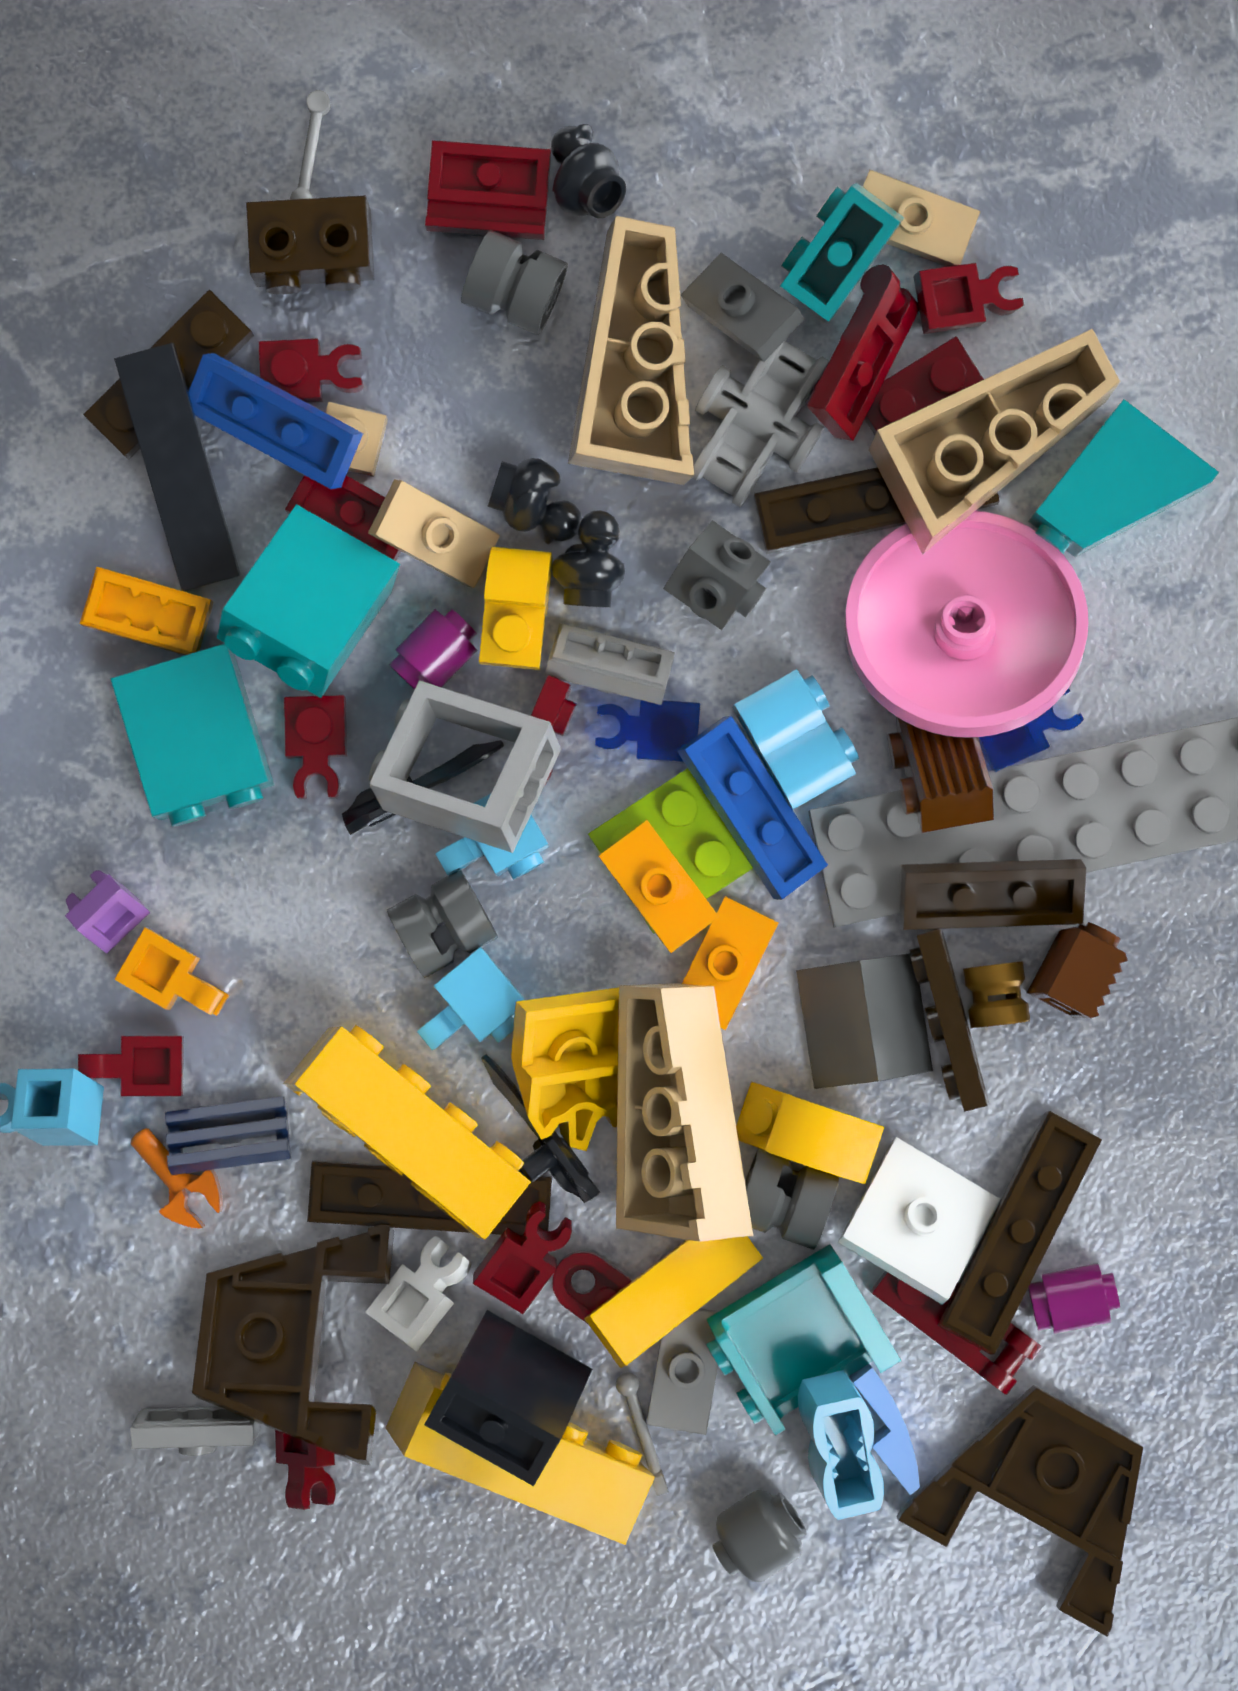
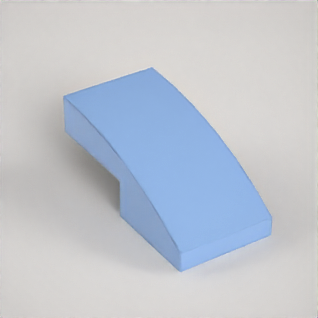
(892, 1439)

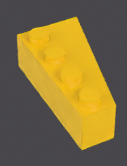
(409, 1129)
(580, 1483)

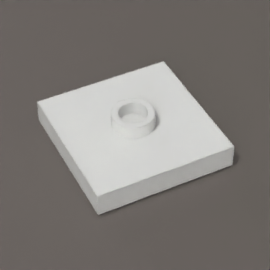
(919, 1220)

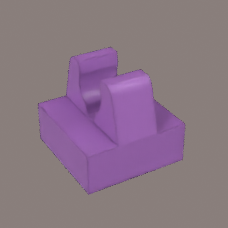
(105, 912)

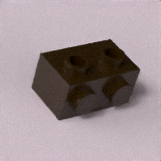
(310, 243)

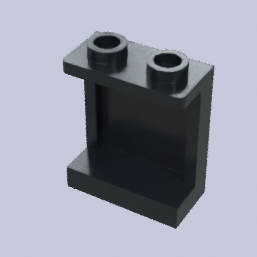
(509, 1398)

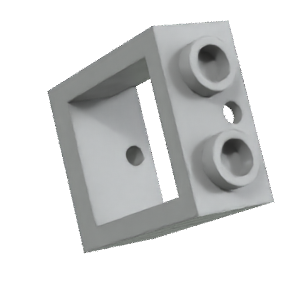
(515, 791)

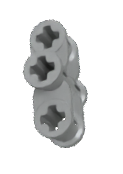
(759, 420)

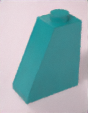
(1118, 482)

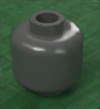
(759, 1536)

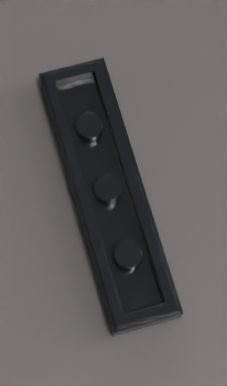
(177, 466)

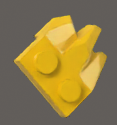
(568, 1062)

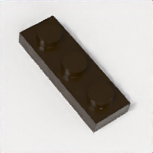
(202, 330)
(992, 894)
(949, 1021)

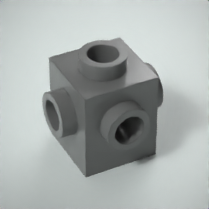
(719, 576)

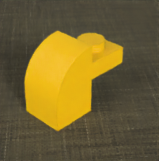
(515, 607)
(808, 1133)

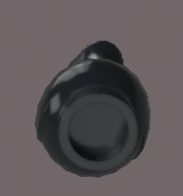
(588, 174)
(523, 497)
(588, 568)

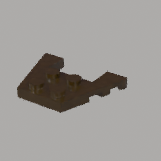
(265, 1339)
(1055, 1472)

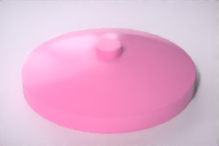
(968, 631)

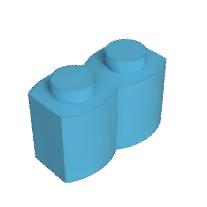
(795, 739)
(840, 1444)

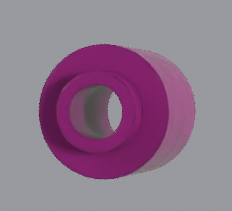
(435, 649)
(1073, 1299)

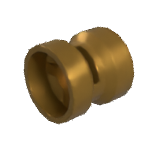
(996, 980)

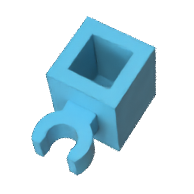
(521, 861)
(478, 998)
(53, 1107)

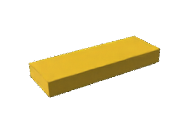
(669, 1294)

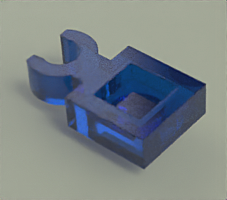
(657, 729)
(1025, 741)

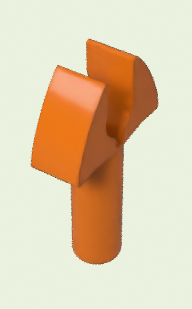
(177, 1210)

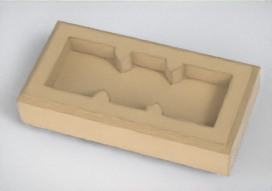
(931, 223)
(433, 533)

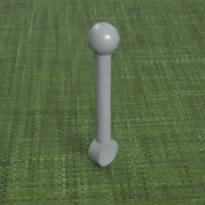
(318, 105)
(628, 1385)

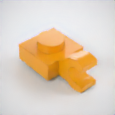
(164, 971)

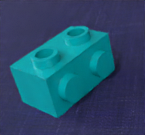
(842, 250)

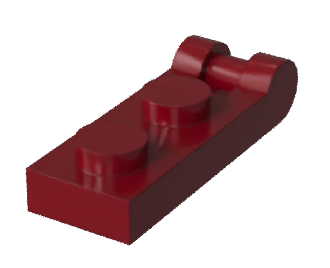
(864, 353)
(926, 1314)

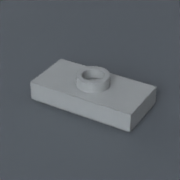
(610, 664)
(684, 1377)
(192, 1429)

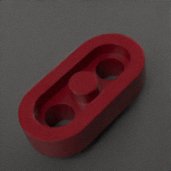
(607, 1277)

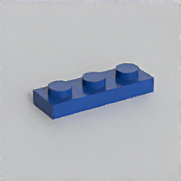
(273, 421)
(752, 807)

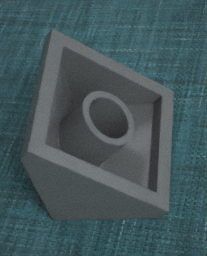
(864, 1021)

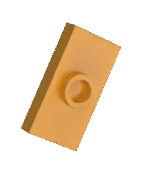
(146, 612)
(658, 886)
(730, 955)

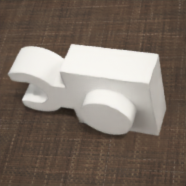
(414, 1301)

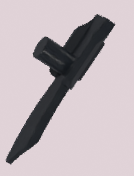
(367, 810)
(549, 1153)

